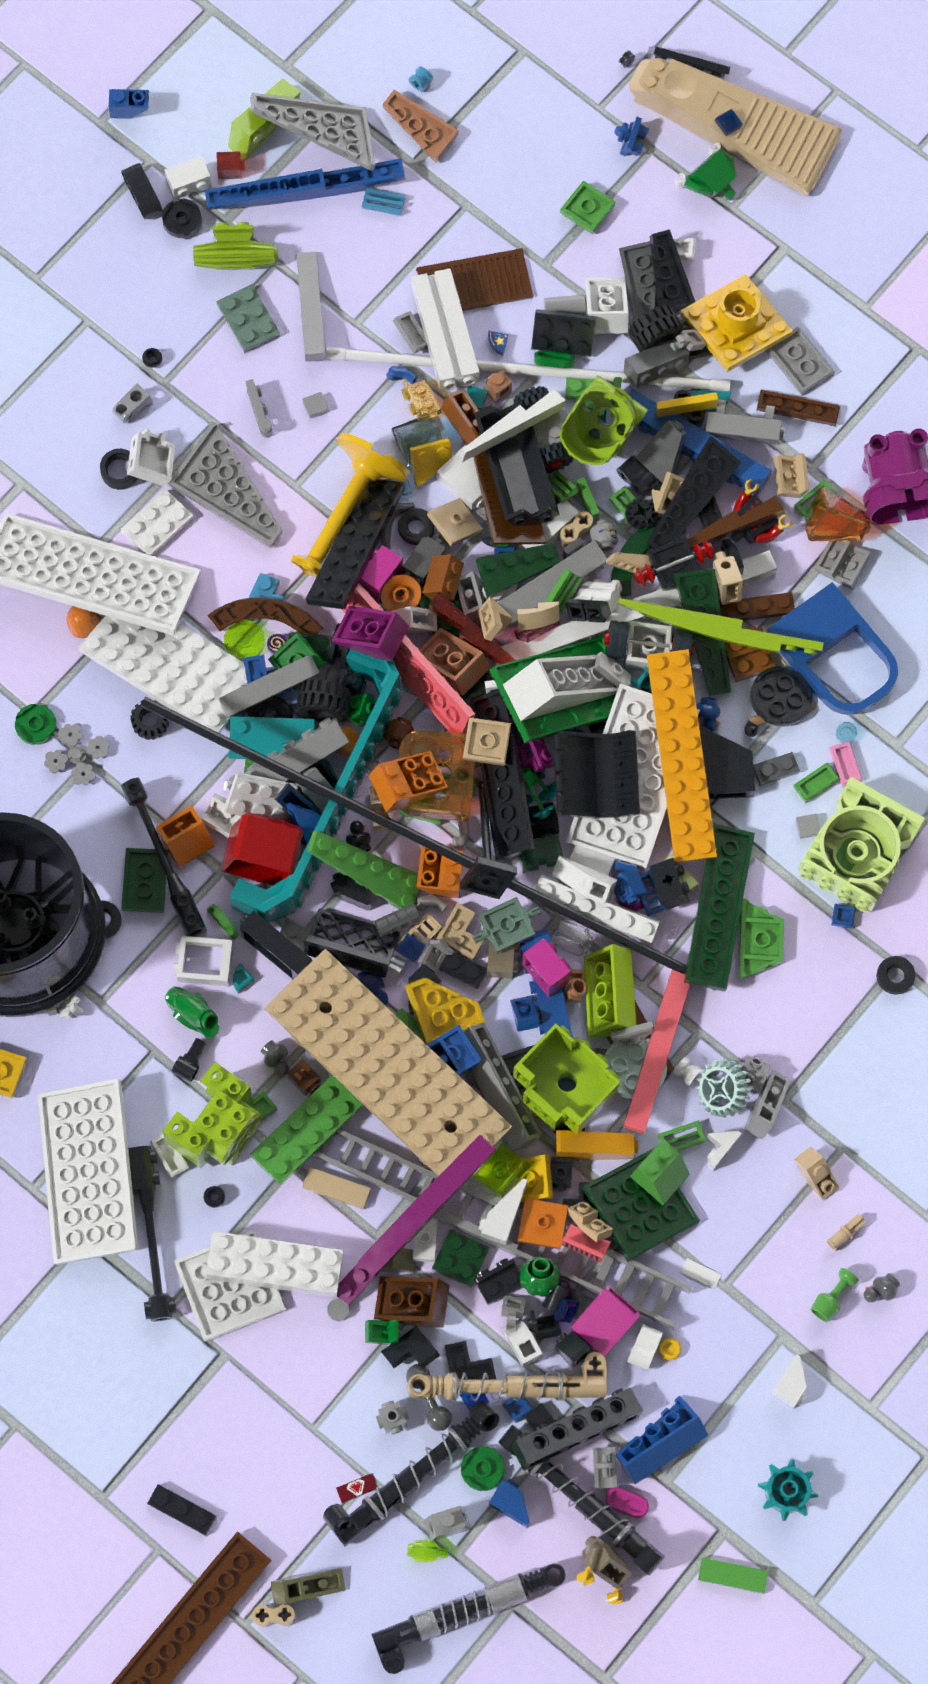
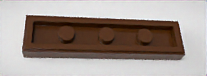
(799, 407)

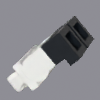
(594, 599)

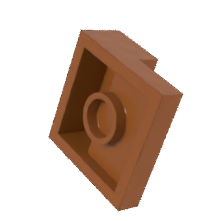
(747, 661)

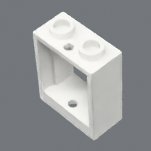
(205, 979)

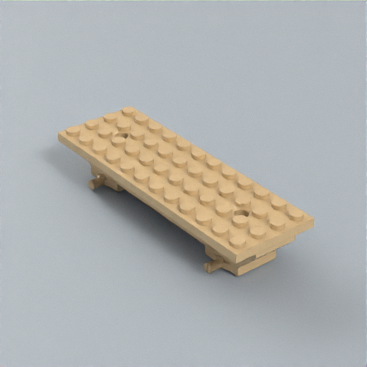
(384, 1063)

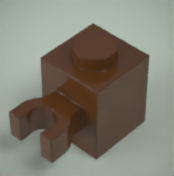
(304, 1078)

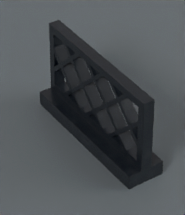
(347, 954)

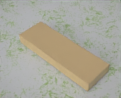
(336, 1188)

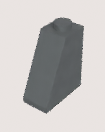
(664, 450)

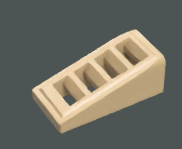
(628, 561)
(421, 925)

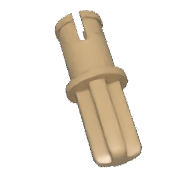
(846, 1232)

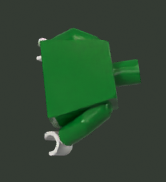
(711, 175)

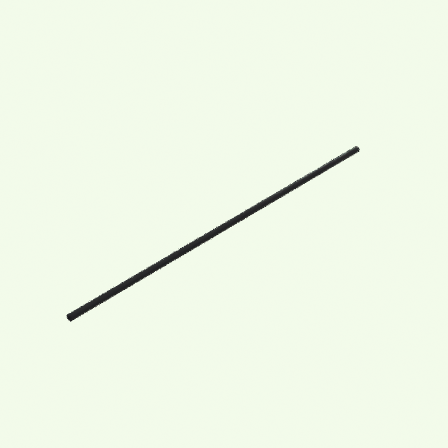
(407, 832)

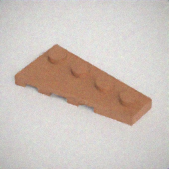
(421, 125)

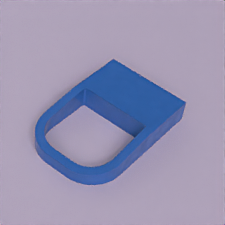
(830, 619)

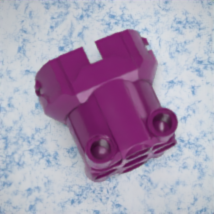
(897, 476)

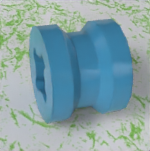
(420, 79)

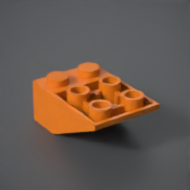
(407, 780)

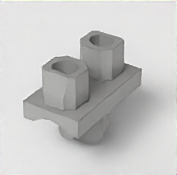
(605, 1467)

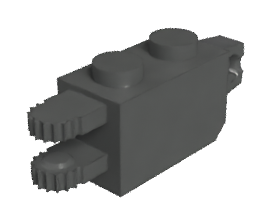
(419, 561)

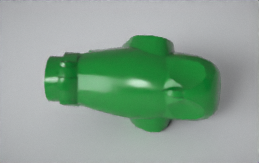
(192, 1011)

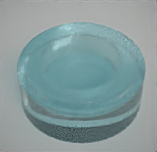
(846, 732)

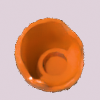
(81, 621)

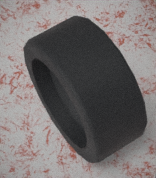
(112, 482)

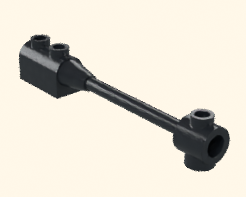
(180, 896)
(144, 1183)

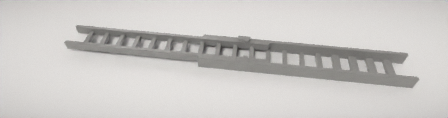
(511, 1248)

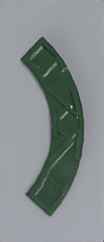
(635, 545)

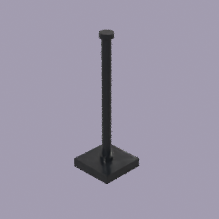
(485, 875)

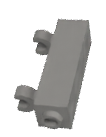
(744, 427)

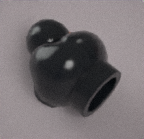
(359, 839)

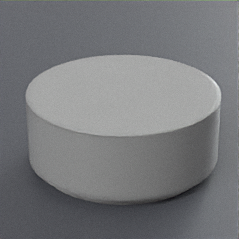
(338, 1309)

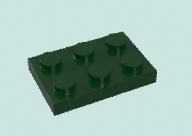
(143, 881)

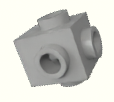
(756, 1073)
(396, 1425)

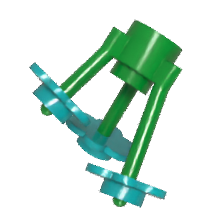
(548, 792)

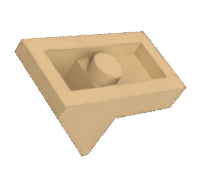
(669, 487)
(493, 619)

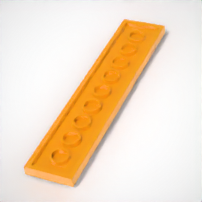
(681, 756)

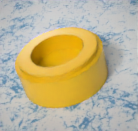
(669, 1349)

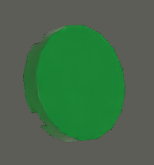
(35, 724)
(482, 1468)

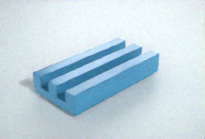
(384, 198)

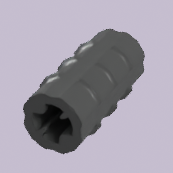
(397, 920)

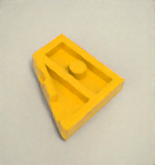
(428, 459)

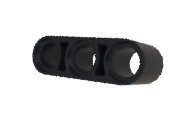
(141, 191)

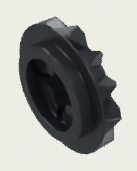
(638, 521)

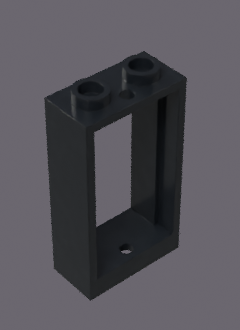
(273, 945)

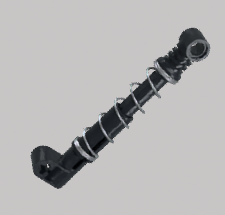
(593, 1509)
(350, 1526)

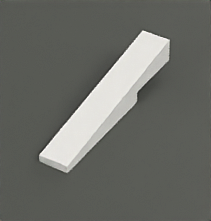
(513, 423)

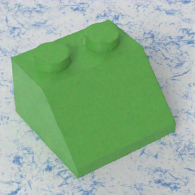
(661, 1172)

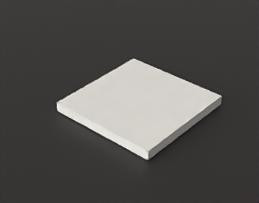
(223, 1305)

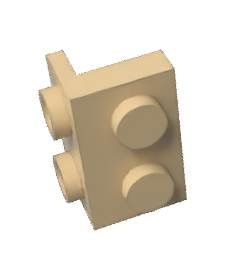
(791, 475)

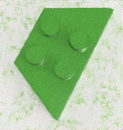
(759, 940)

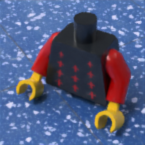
(763, 532)

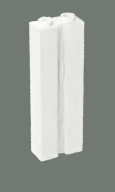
(445, 329)

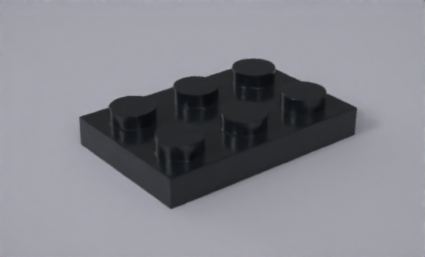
(563, 332)

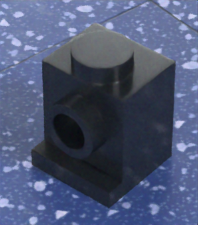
(565, 1164)

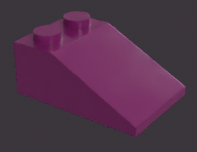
(371, 632)

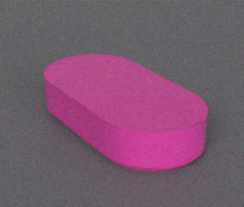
(627, 1502)

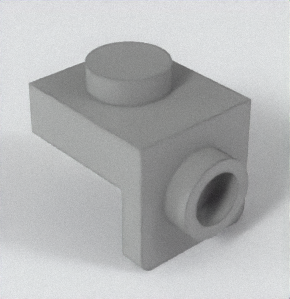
(434, 954)

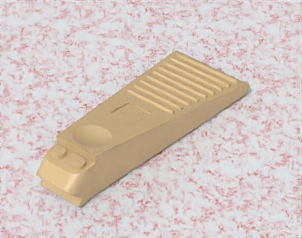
(772, 137)

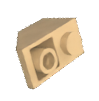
(816, 1172)

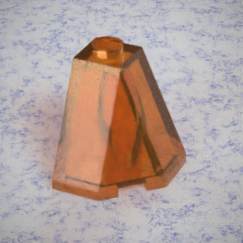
(836, 519)

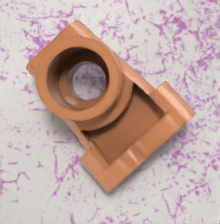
(576, 986)

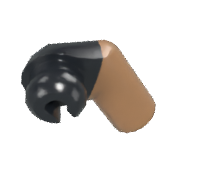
(752, 725)

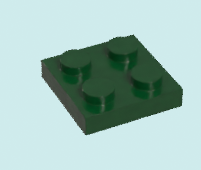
(460, 1258)

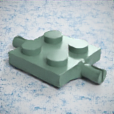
(506, 925)

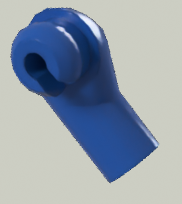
(401, 371)

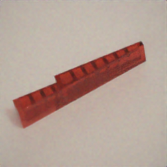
(470, 631)

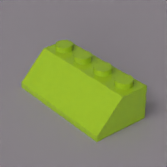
(609, 990)

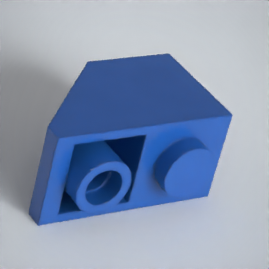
(127, 102)

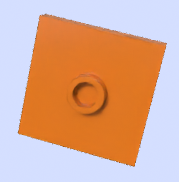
(542, 1223)

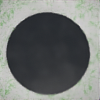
(781, 696)

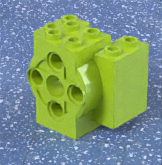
(562, 1057)
(221, 1127)

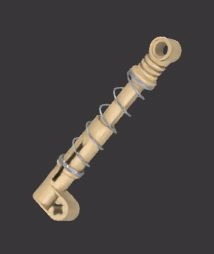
(518, 1386)

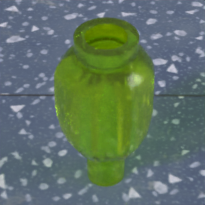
(425, 1551)

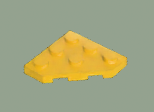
(441, 1009)

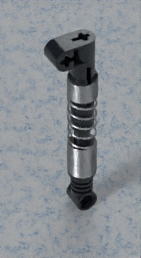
(498, 1596)

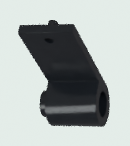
(563, 1290)

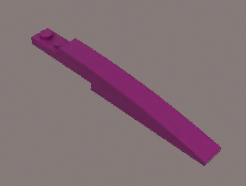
(414, 1219)

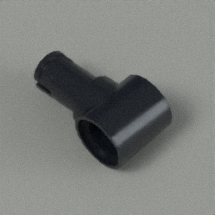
(187, 1066)

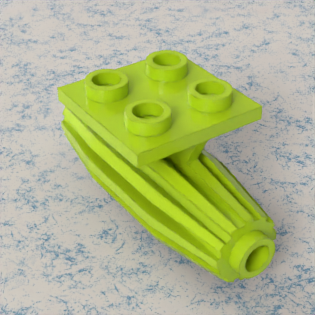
(234, 249)

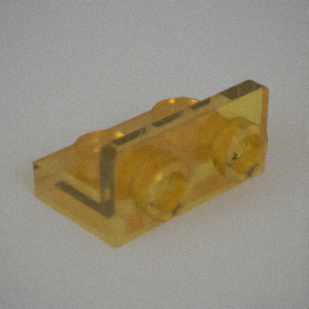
(421, 399)

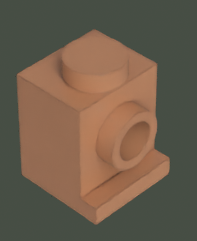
(498, 386)

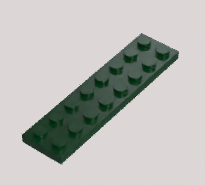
(719, 909)

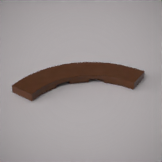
(267, 609)

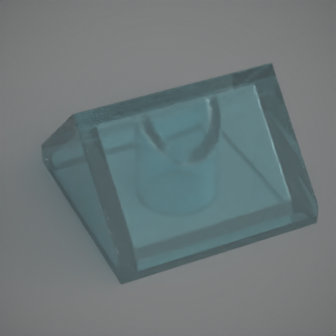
(416, 434)

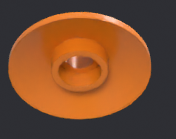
(408, 597)

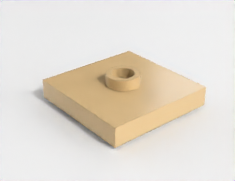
(454, 521)
(486, 741)

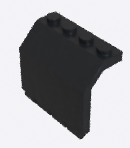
(597, 774)

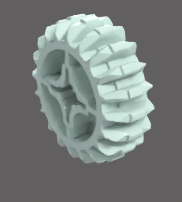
(730, 1087)

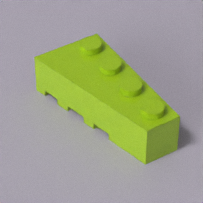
(250, 130)

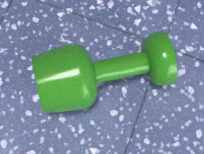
(825, 1304)

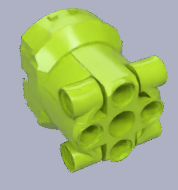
(577, 427)

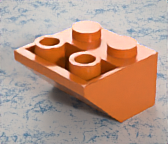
(185, 836)
(438, 874)

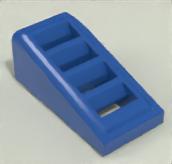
(647, 874)

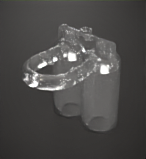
(573, 938)

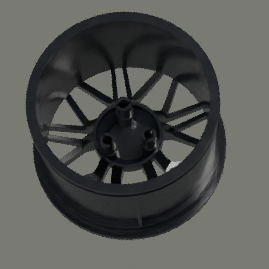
(74, 951)

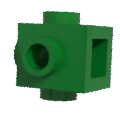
(361, 708)

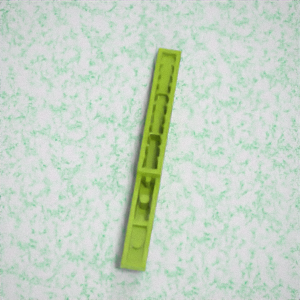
(721, 628)

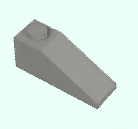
(767, 1105)

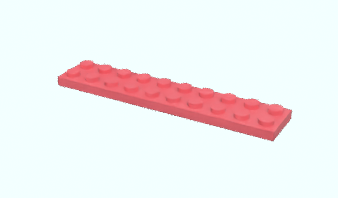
(422, 676)

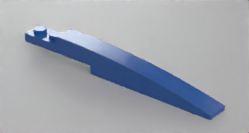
(304, 186)

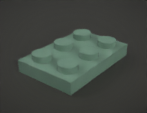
(248, 318)

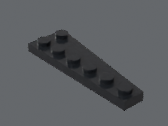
(700, 484)

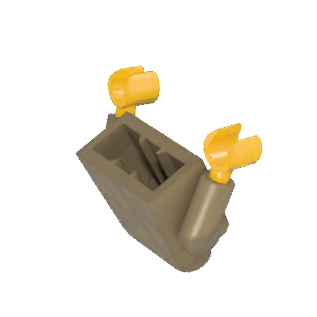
(607, 1565)

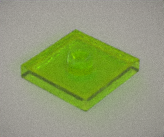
(501, 1171)

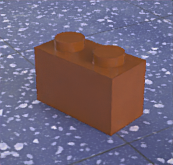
(443, 576)

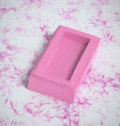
(845, 762)

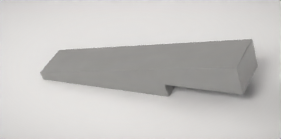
(310, 306)

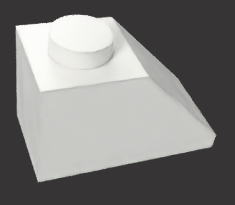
(792, 1384)

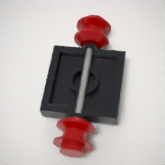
(672, 559)

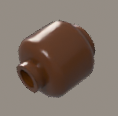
(397, 730)

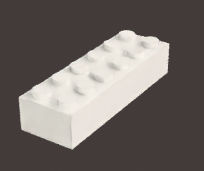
(274, 1264)

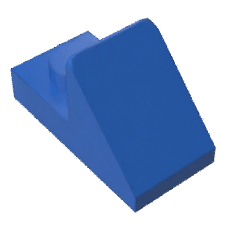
(524, 1013)

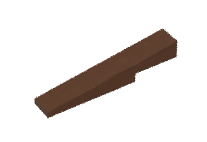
(733, 524)

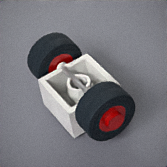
(643, 639)

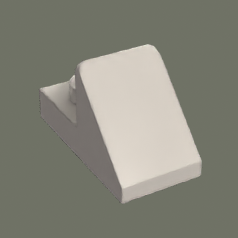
(724, 1142)

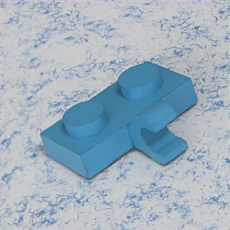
(266, 587)

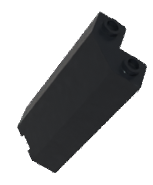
(519, 472)

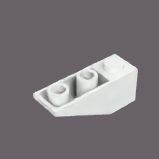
(585, 880)

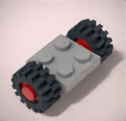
(547, 431)

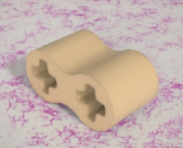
(576, 529)
(273, 1615)

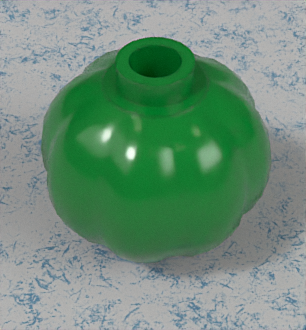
(540, 1276)

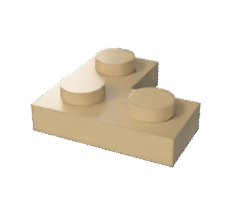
(456, 933)

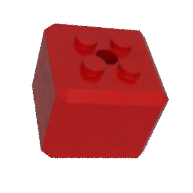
(262, 849)

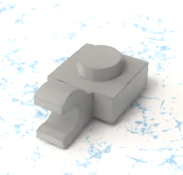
(689, 339)
(513, 1308)

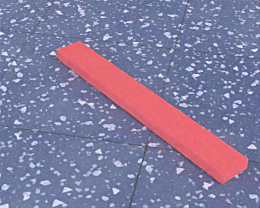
(657, 1053)

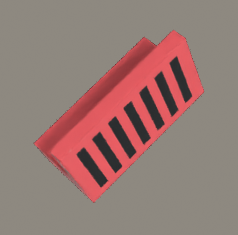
(580, 1242)

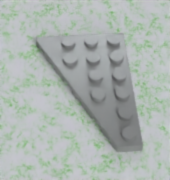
(329, 125)
(221, 485)

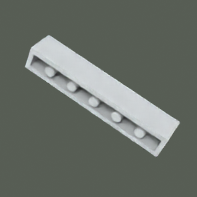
(608, 913)

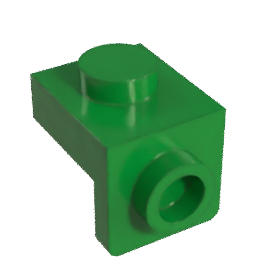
(382, 1332)

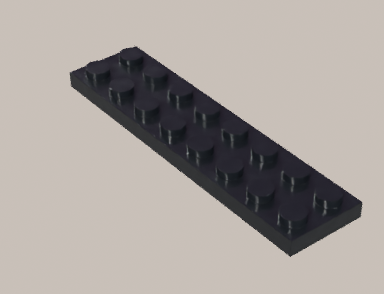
(355, 545)
(504, 786)

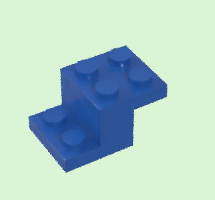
(456, 1051)

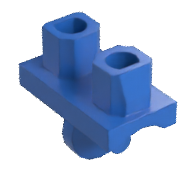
(629, 135)

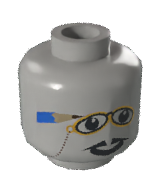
(604, 535)

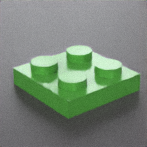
(587, 207)

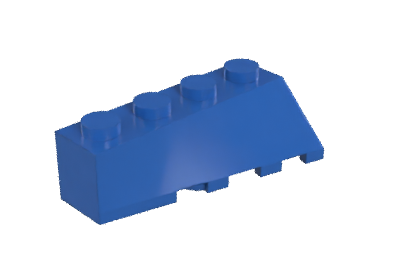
(662, 1441)

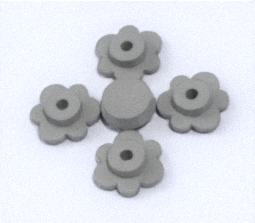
(76, 754)

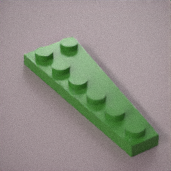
(377, 874)

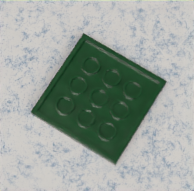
(634, 1214)

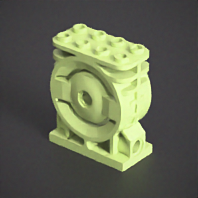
(878, 817)

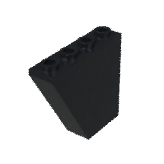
(727, 767)

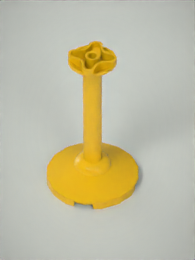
(367, 466)

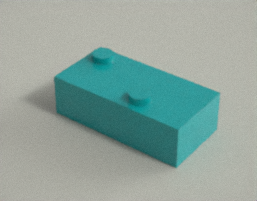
(266, 734)

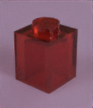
(230, 165)

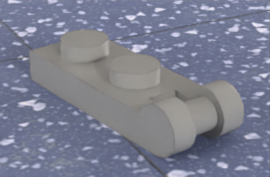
(259, 408)

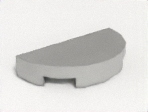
(633, 1035)

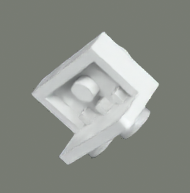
(217, 818)

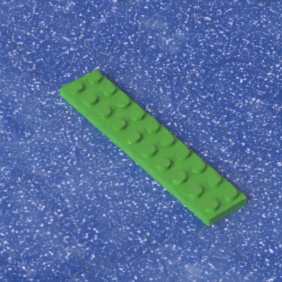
(312, 1124)

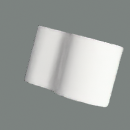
(645, 1347)

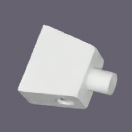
(426, 618)

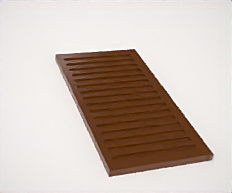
(487, 278)
(500, 530)

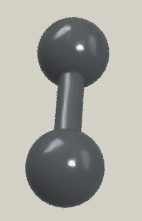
(439, 1417)

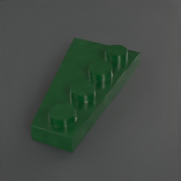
(513, 567)

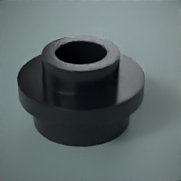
(152, 352)
(214, 1190)

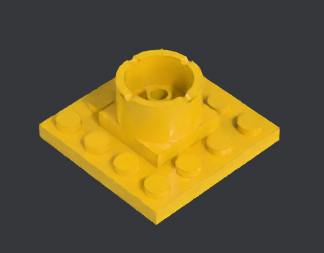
(736, 322)

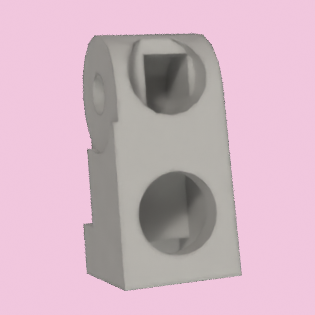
(132, 403)

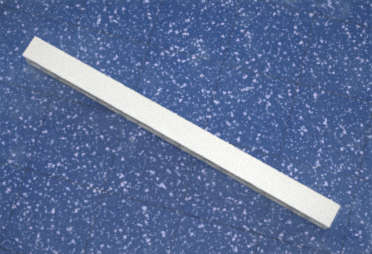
(755, 570)

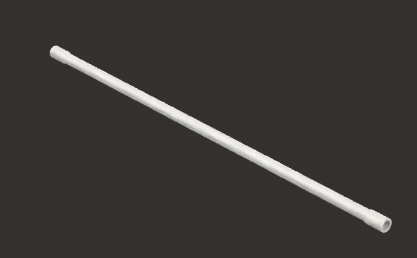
(344, 354)

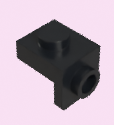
(544, 1327)

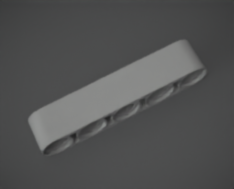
(269, 686)

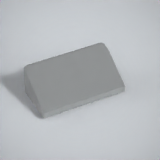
(317, 800)

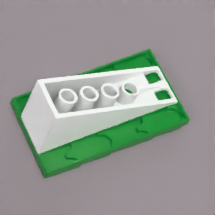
(556, 690)

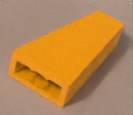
(595, 1145)

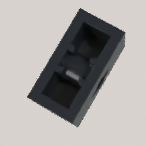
(670, 883)

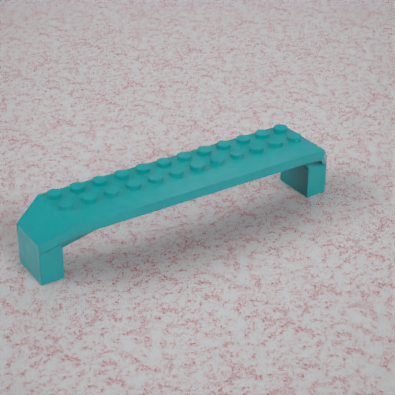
(288, 894)

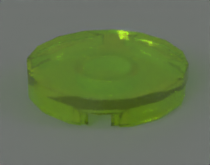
(244, 639)

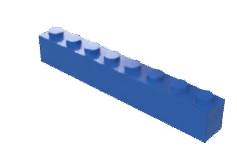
(695, 441)
(551, 1008)

